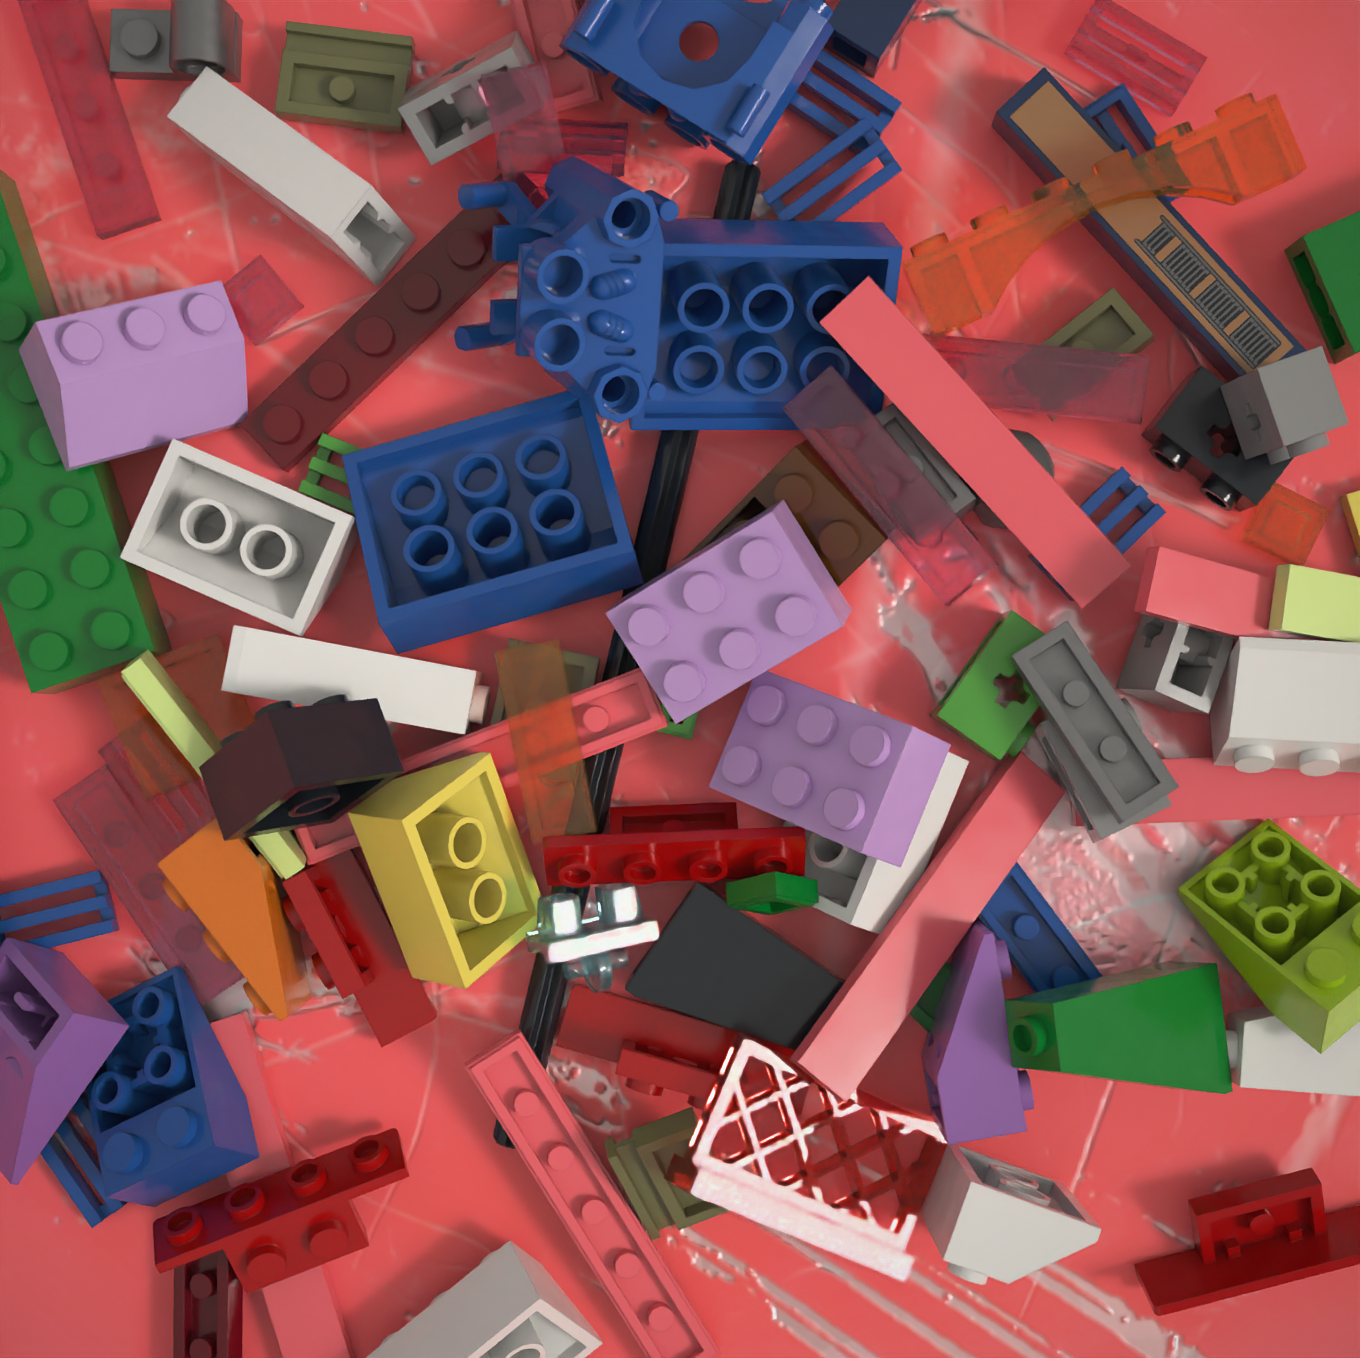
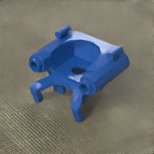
(715, 101)
(582, 285)

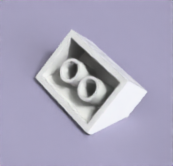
(241, 538)
(1288, 707)
(870, 890)
(1001, 1218)
(497, 1311)

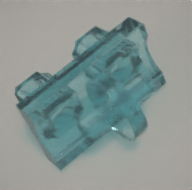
(566, 937)

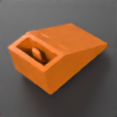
(244, 916)

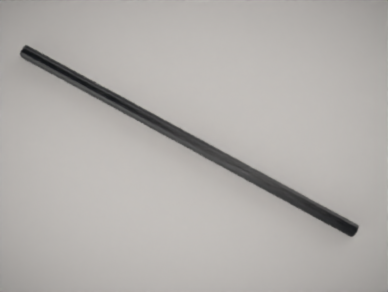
(652, 551)

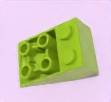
(1286, 930)

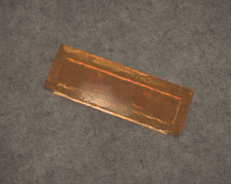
(545, 740)

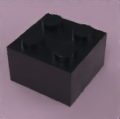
(300, 766)

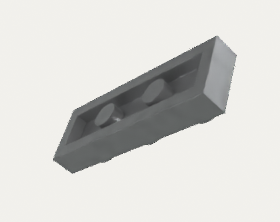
(1093, 722)

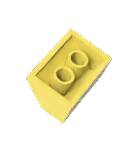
(449, 868)

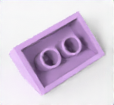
(138, 373)

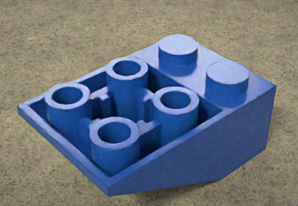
(167, 1098)

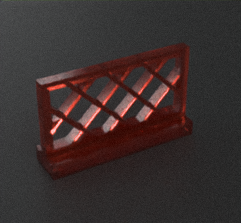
(778, 1203)

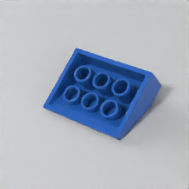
(747, 314)
(490, 521)

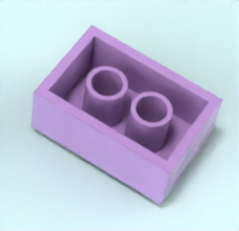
(730, 612)
(830, 766)

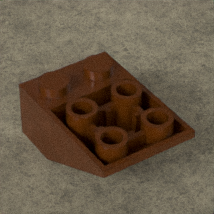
(821, 504)

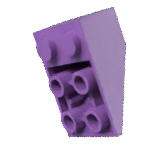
(51, 1047)
(968, 1050)

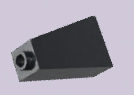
(733, 972)

